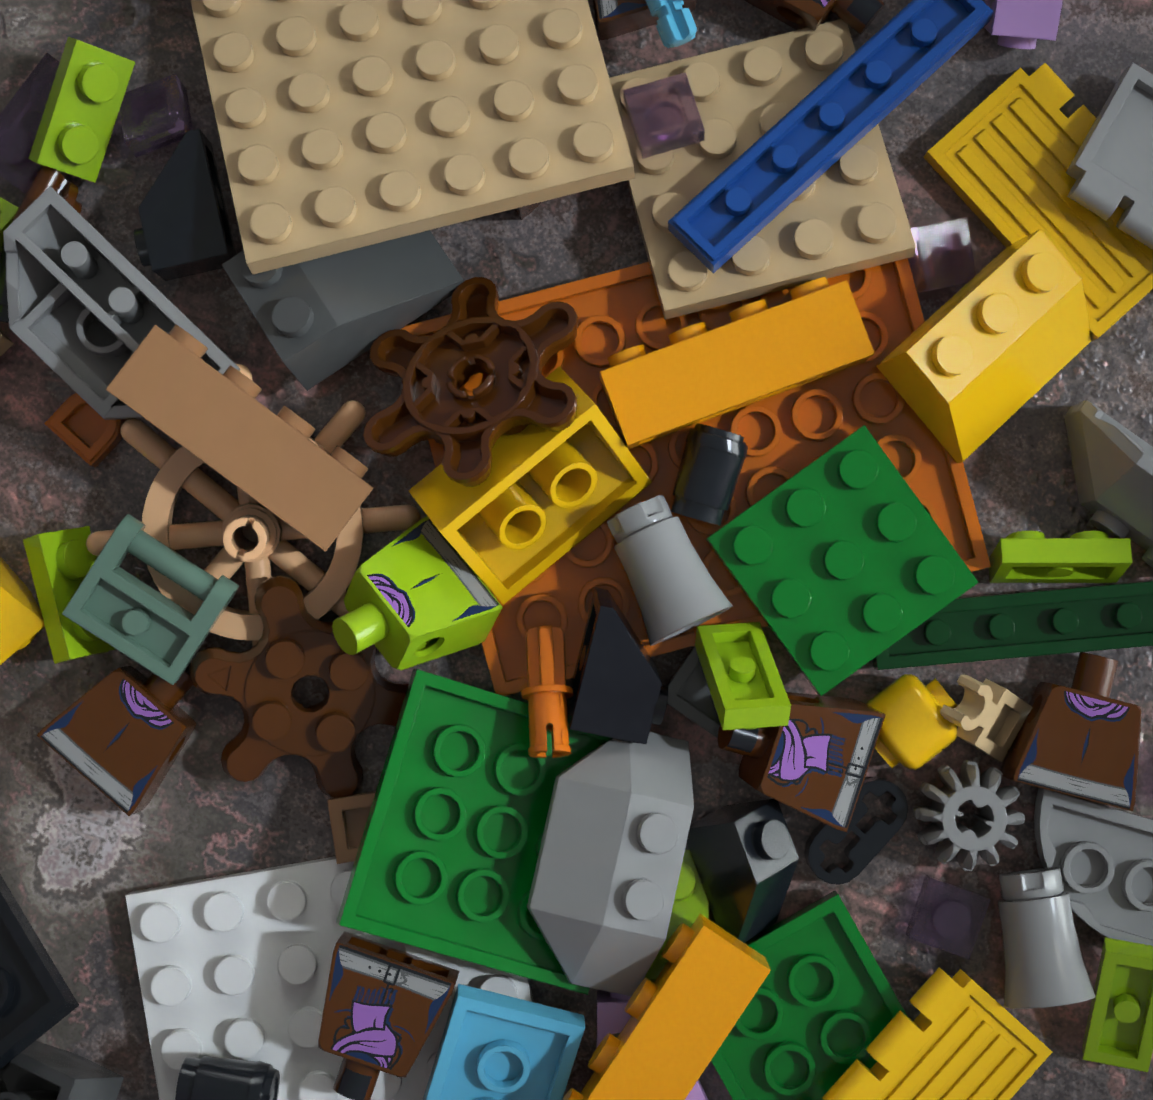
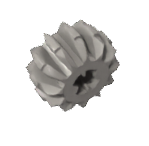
(956, 838)

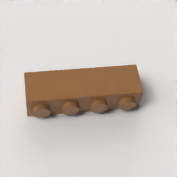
(240, 437)

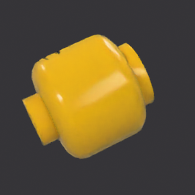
(913, 722)

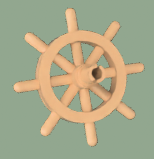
(249, 529)

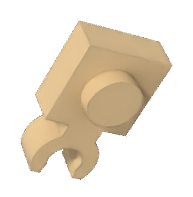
(987, 716)

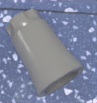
(665, 570)
(1040, 942)

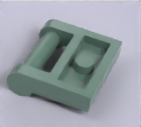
(139, 617)

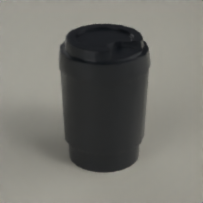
(708, 473)
(227, 1080)

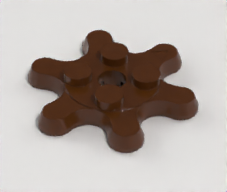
(441, 363)
(274, 721)

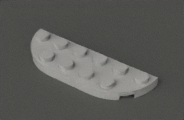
(1102, 862)

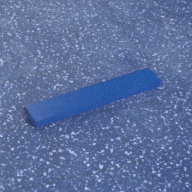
(824, 126)

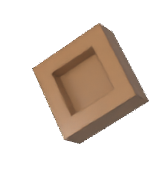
(348, 822)

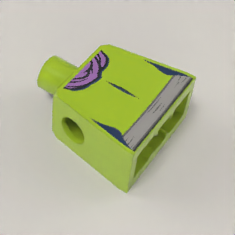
(416, 601)

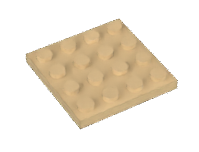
(833, 228)

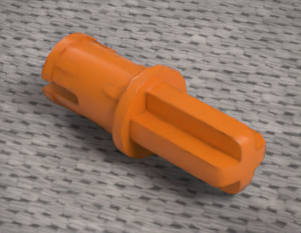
(547, 691)

